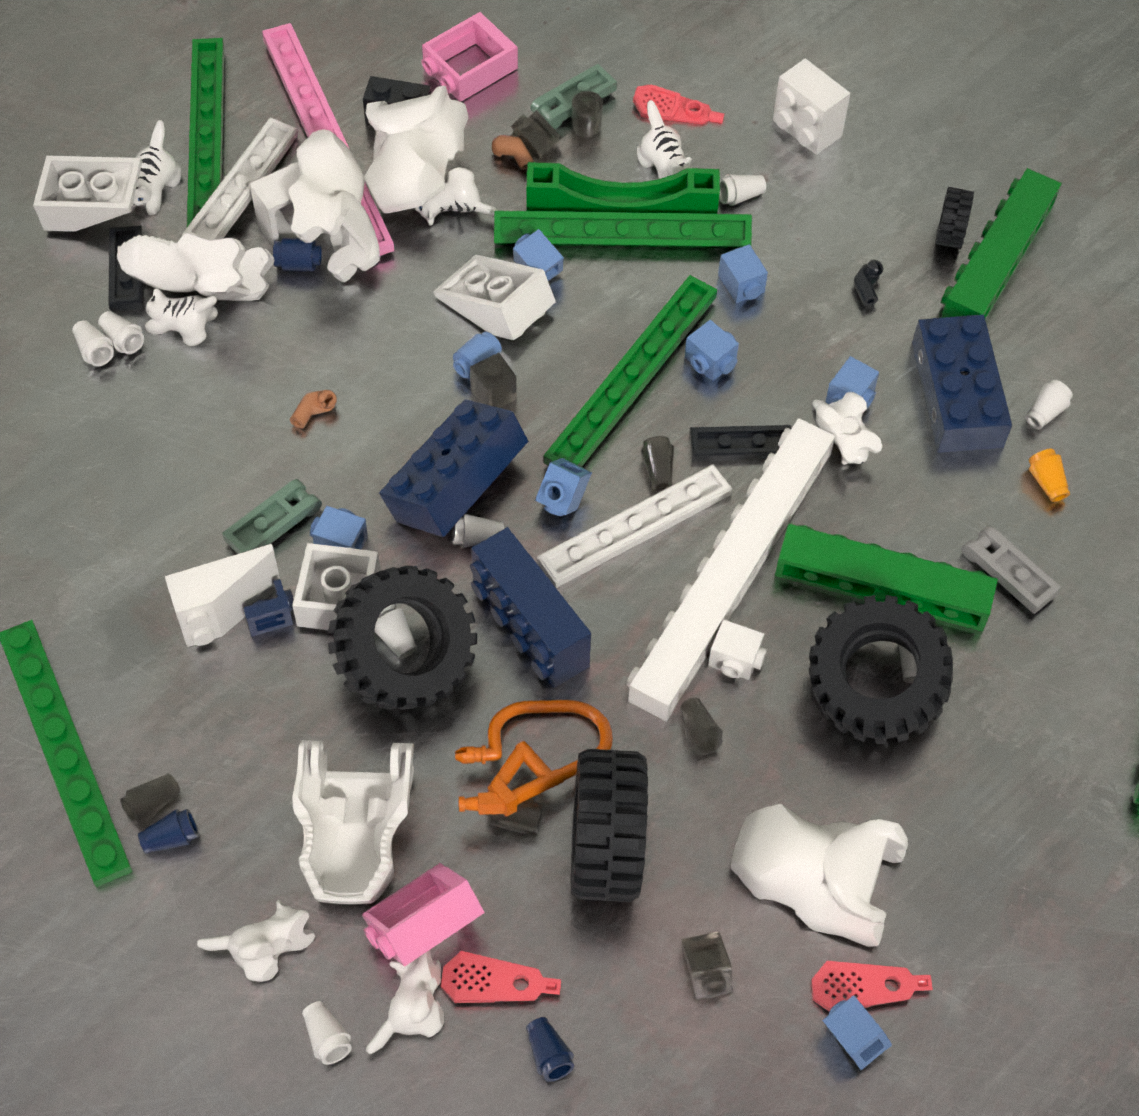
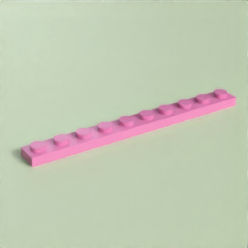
(313, 107)

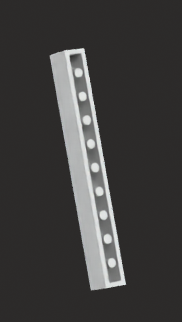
(730, 569)

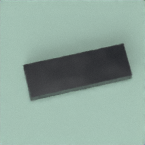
(124, 291)
(734, 442)

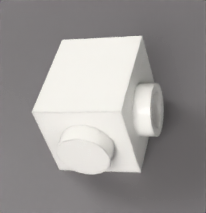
(737, 650)

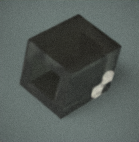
(493, 381)

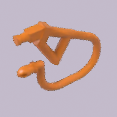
(499, 797)

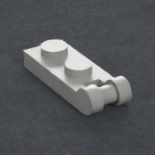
(1011, 568)

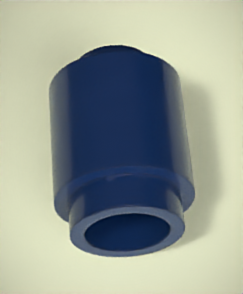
(296, 255)

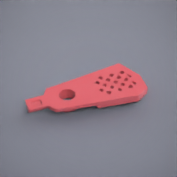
(673, 106)
(500, 981)
(871, 984)

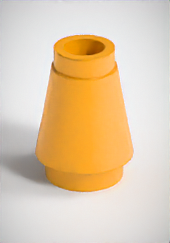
(1050, 474)

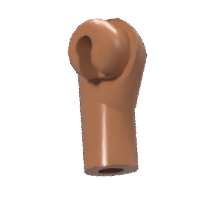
(513, 147)
(313, 404)

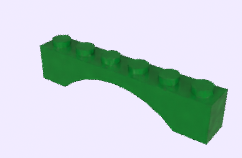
(563, 190)

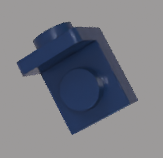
(270, 614)

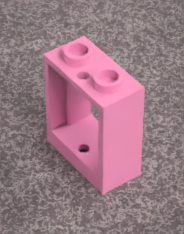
(460, 37)
(421, 914)

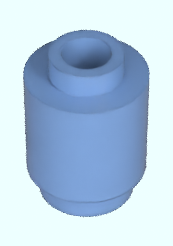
(475, 350)

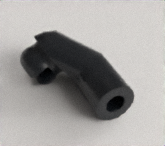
(866, 279)

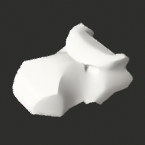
(413, 148)
(329, 201)
(197, 264)
(349, 823)
(819, 869)

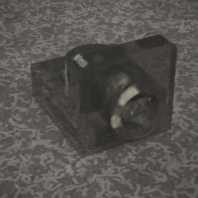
(536, 134)
(708, 965)

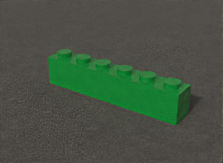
(1003, 246)
(870, 570)

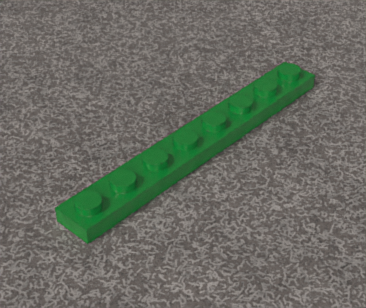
(205, 123)
(626, 228)
(632, 373)
(65, 754)

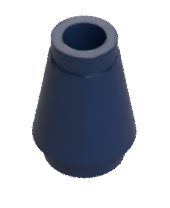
(170, 832)
(549, 1051)

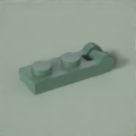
(593, 79)
(272, 518)

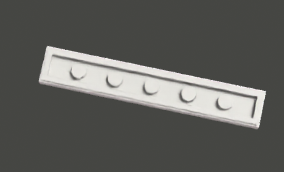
(234, 191)
(634, 526)

